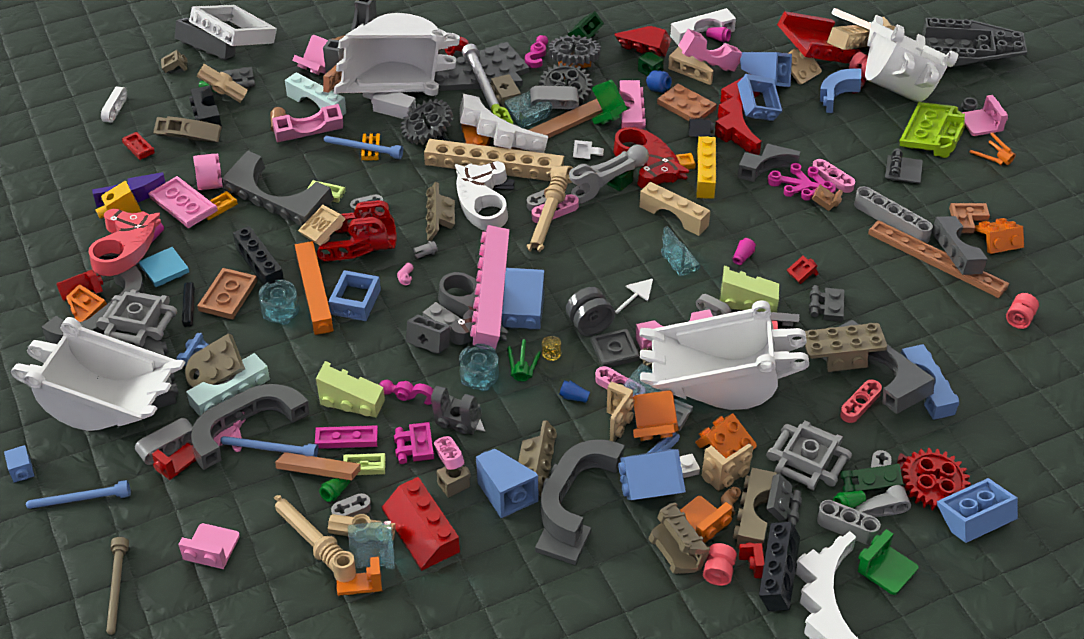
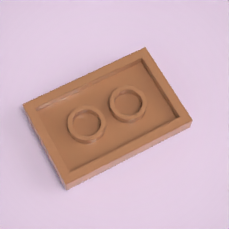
(686, 103)
(227, 293)

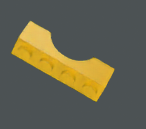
(706, 167)

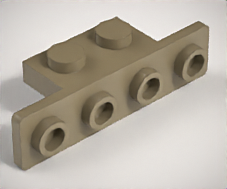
(439, 211)
(538, 451)

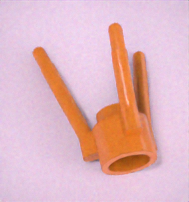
(1005, 154)

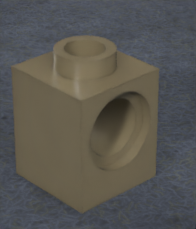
(453, 480)

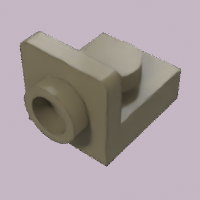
(173, 60)

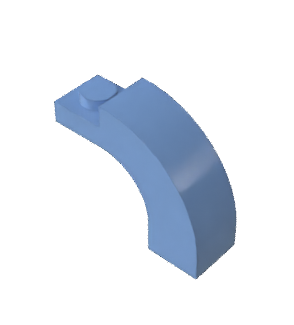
(839, 82)

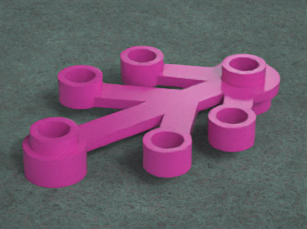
(803, 183)

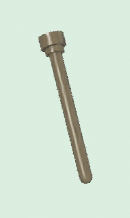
(119, 547)

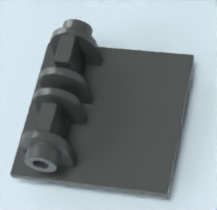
(903, 168)

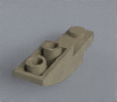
(187, 129)

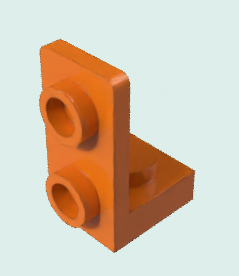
(363, 582)

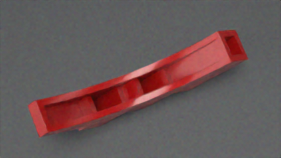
(731, 122)

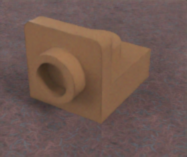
(826, 198)

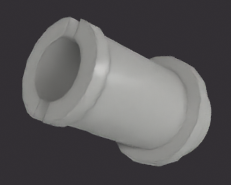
(426, 249)

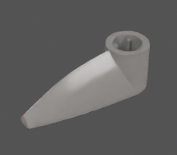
(890, 503)

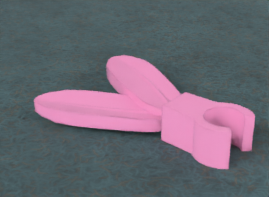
(232, 431)

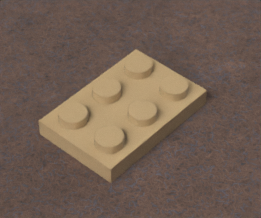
(322, 225)

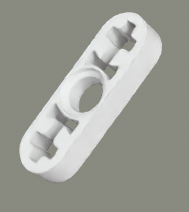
(114, 104)

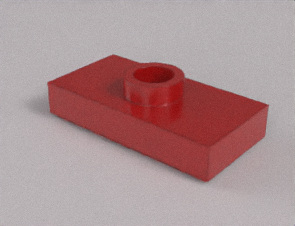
(138, 145)

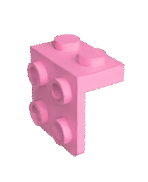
(313, 56)
(986, 120)
(209, 545)

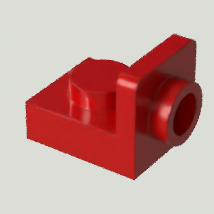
(802, 269)
(753, 553)

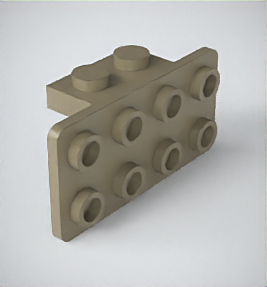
(845, 346)

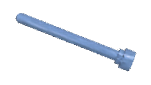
(394, 151)
(307, 450)
(121, 489)

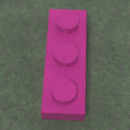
(346, 437)

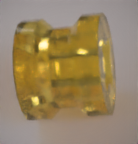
(551, 348)

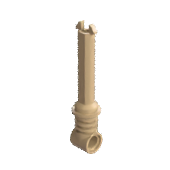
(554, 195)
(324, 547)

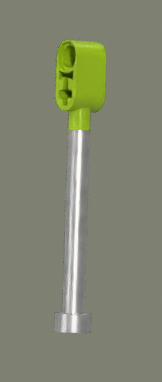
(471, 54)

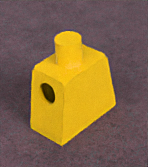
(119, 198)

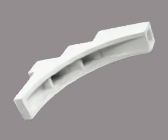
(391, 103)
(504, 133)
(818, 593)

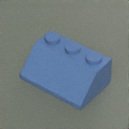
(978, 509)

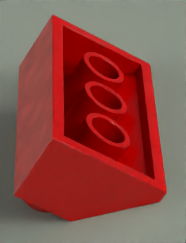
(421, 524)

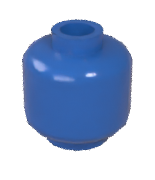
(658, 81)

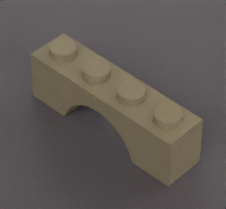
(751, 527)

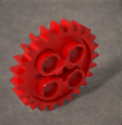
(933, 476)

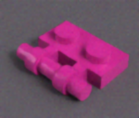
(420, 446)

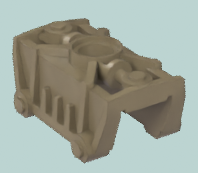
(679, 541)

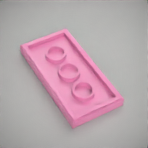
(183, 202)

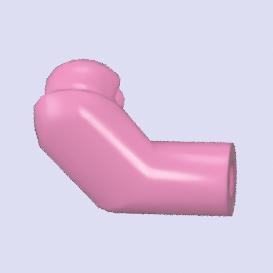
(403, 274)

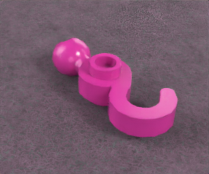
(537, 50)
(406, 391)

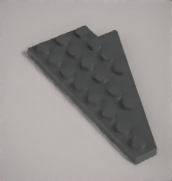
(496, 62)

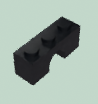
(204, 105)

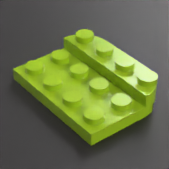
(934, 128)

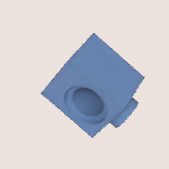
(19, 463)

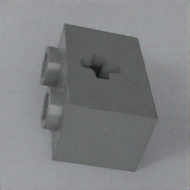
(428, 334)

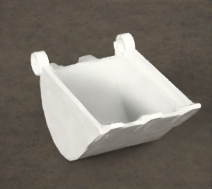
(394, 55)
(904, 63)
(723, 358)
(69, 383)

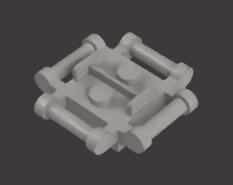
(137, 314)
(810, 452)

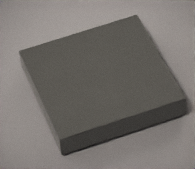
(615, 348)
(556, 549)

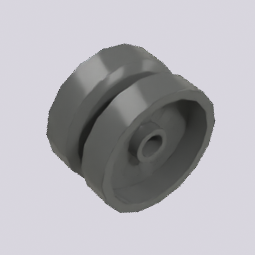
(590, 311)

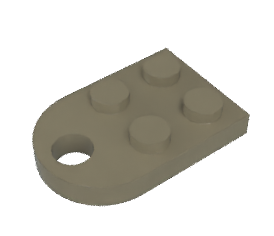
(215, 362)

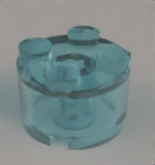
(279, 301)
(479, 367)

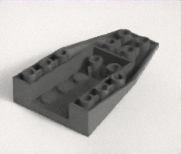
(973, 40)

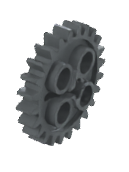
(585, 50)
(573, 76)
(438, 116)

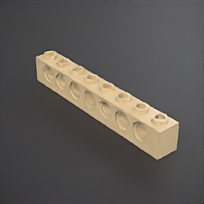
(516, 162)

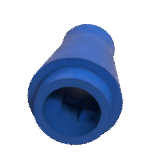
(573, 392)

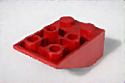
(645, 40)

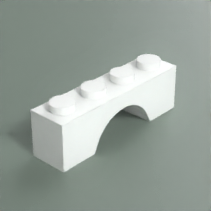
(701, 23)

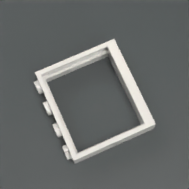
(253, 30)

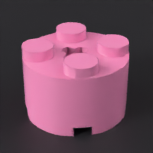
(208, 171)

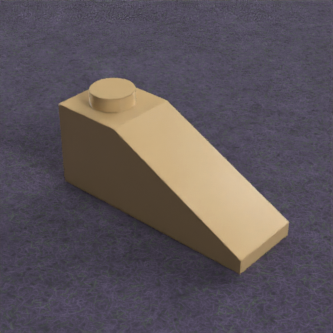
(690, 67)

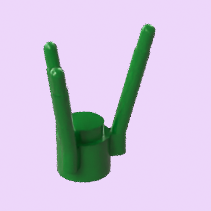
(521, 370)

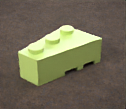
(743, 291)
(348, 393)

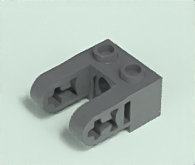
(447, 406)

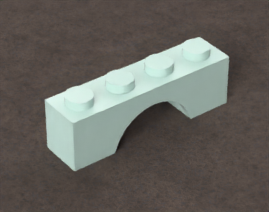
(300, 87)
(207, 395)

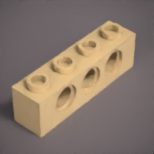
(849, 37)

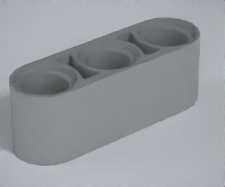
(559, 96)
(166, 439)
(845, 519)

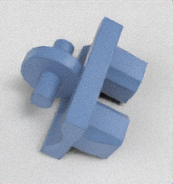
(192, 346)

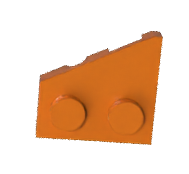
(472, 137)
(84, 303)

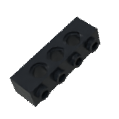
(257, 256)
(779, 566)

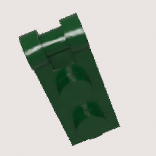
(872, 478)

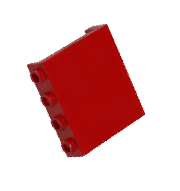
(811, 37)

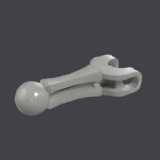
(596, 176)

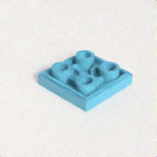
(164, 267)

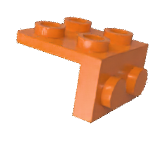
(1001, 235)
(655, 415)
(726, 436)
(706, 518)

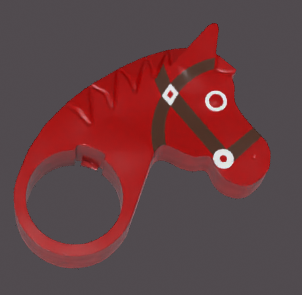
(662, 162)

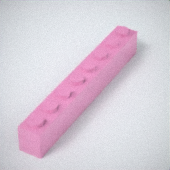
(490, 286)

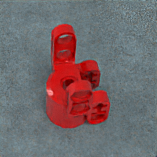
(368, 230)

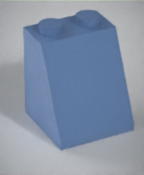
(769, 65)
(523, 298)
(652, 474)
(506, 482)

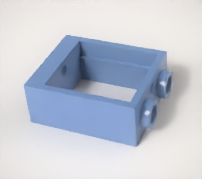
(764, 85)
(359, 310)

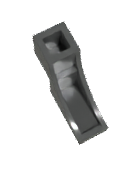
(772, 157)

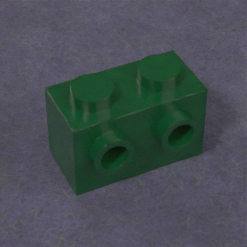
(588, 26)

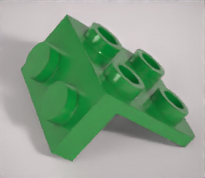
(610, 102)
(885, 565)

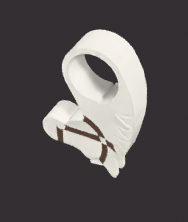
(476, 192)

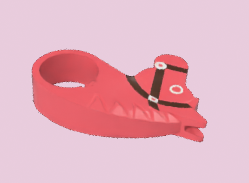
(130, 240)

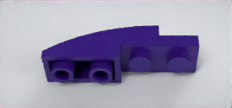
(139, 186)

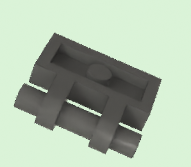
(242, 76)
(833, 303)
(780, 499)

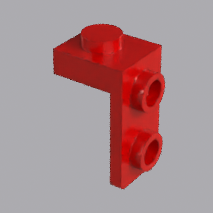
(88, 279)
(175, 463)

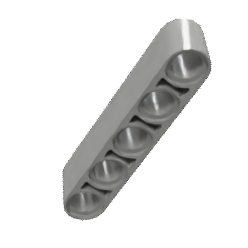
(892, 214)

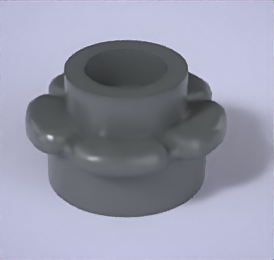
(969, 104)

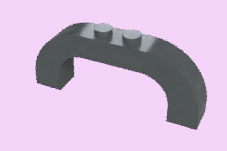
(128, 280)
(225, 414)
(585, 455)

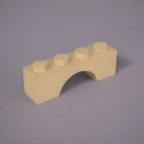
(693, 216)

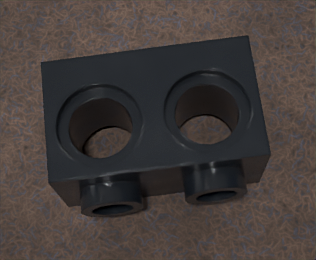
(700, 127)

